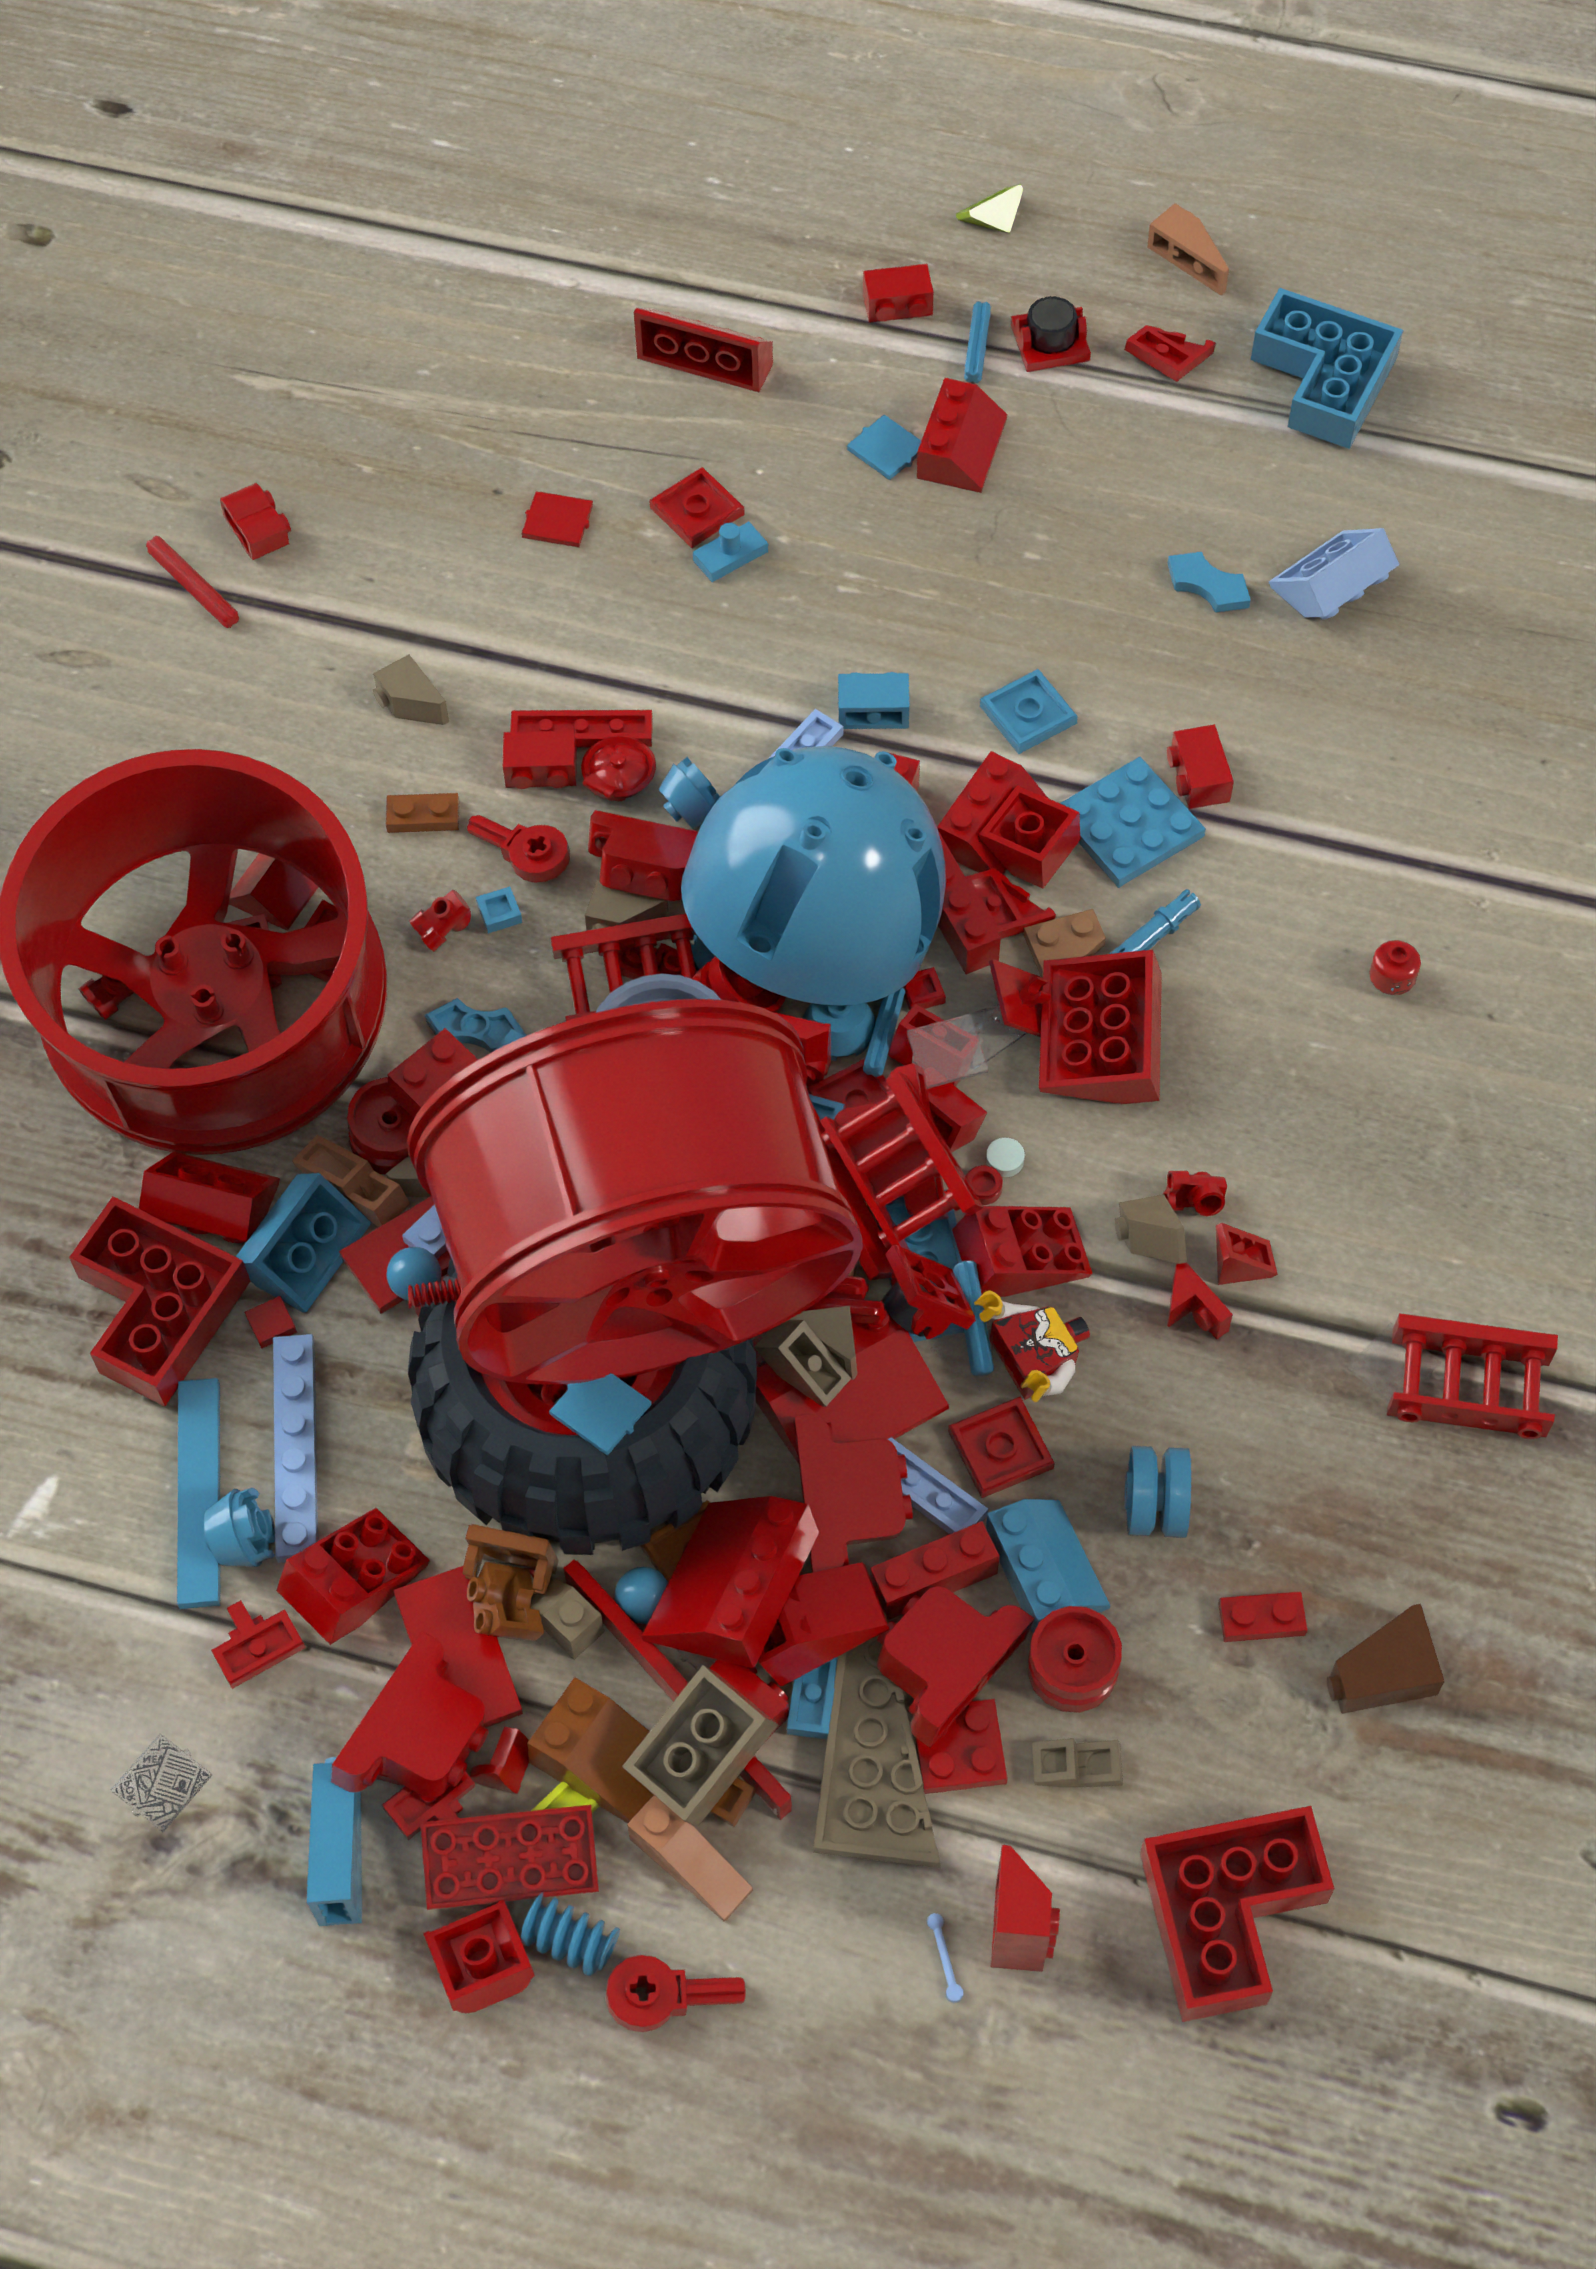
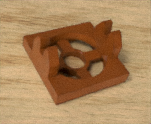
(510, 1549)

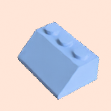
(1336, 572)

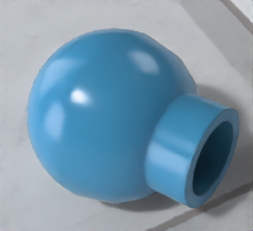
(412, 1267)
(640, 1592)

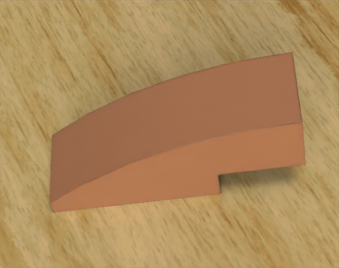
(354, 1178)

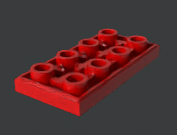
(372, 1253)
(474, 1659)
(509, 1857)

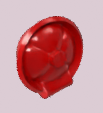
(618, 767)

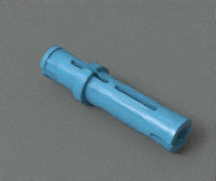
(1163, 923)

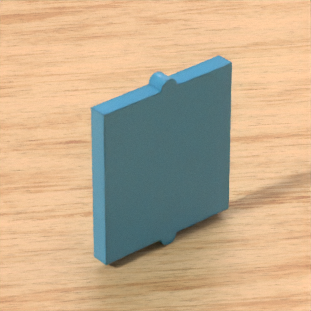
(885, 447)
(601, 1411)

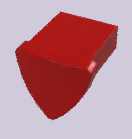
(507, 1763)

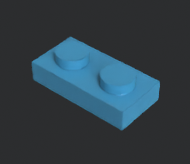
(812, 1702)

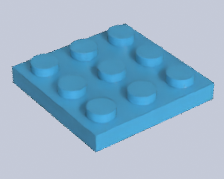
(1132, 822)

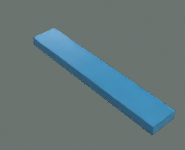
(197, 1491)

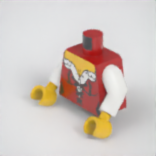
(1033, 1344)

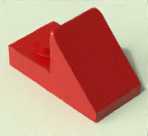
(1193, 1295)

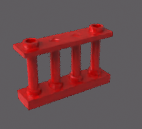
(608, 942)
(918, 1131)
(1491, 1344)

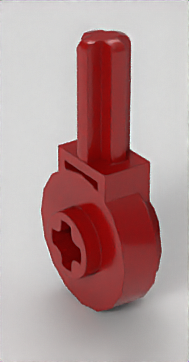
(534, 852)
(666, 1990)

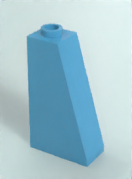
(334, 1851)

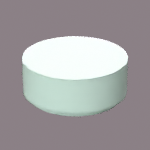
(1005, 1156)

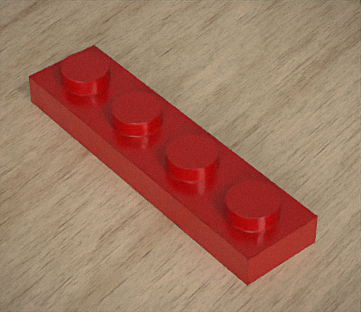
(589, 725)

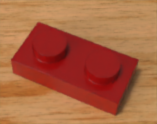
(1262, 1616)

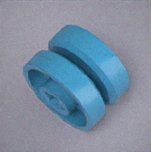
(1158, 1491)

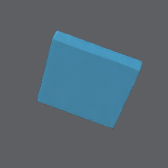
(1028, 711)

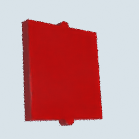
(557, 519)

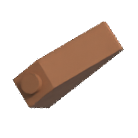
(1186, 244)
(688, 1858)

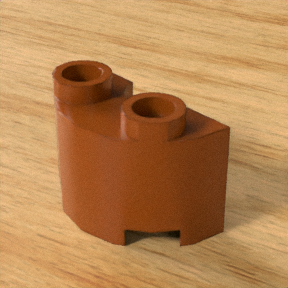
(503, 1603)

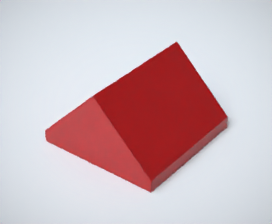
(273, 890)

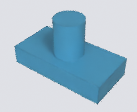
(730, 551)

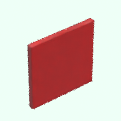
(1019, 996)

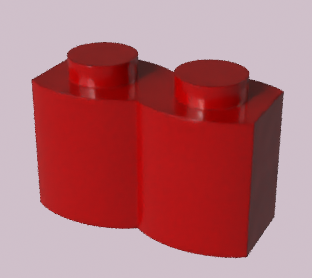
(255, 520)

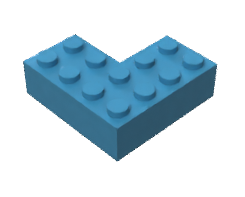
(1337, 355)

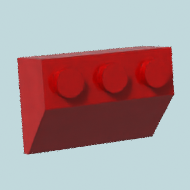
(960, 437)
(977, 805)
(207, 1196)
(1023, 1916)

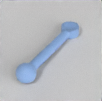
(954, 1991)

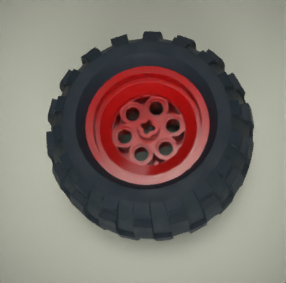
(550, 1483)

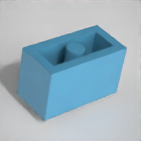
(873, 700)

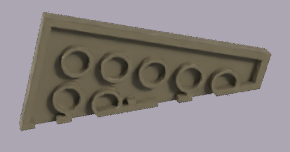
(871, 1772)

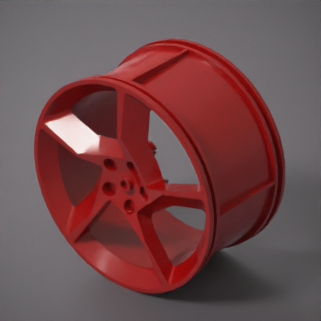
(202, 969)
(632, 1191)

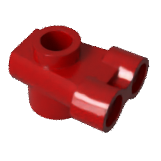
(444, 915)
(105, 995)
(1197, 1191)

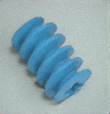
(568, 1936)

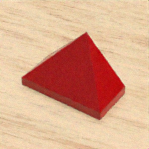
(1242, 1256)

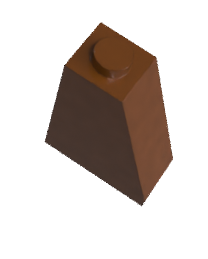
(1388, 1666)

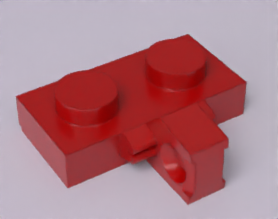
(255, 1644)
(410, 1808)

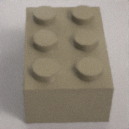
(700, 1746)

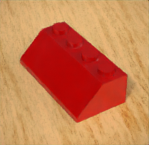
(702, 349)

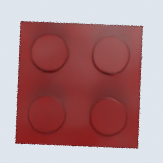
(966, 1753)

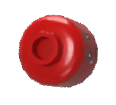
(1395, 967)

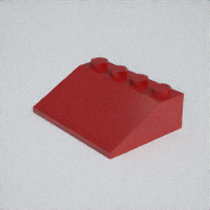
(1102, 1027)
(883, 1401)
(734, 1579)

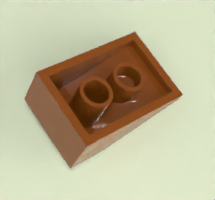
(587, 1744)

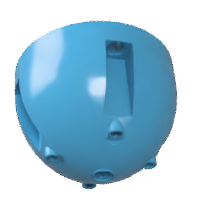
(818, 876)

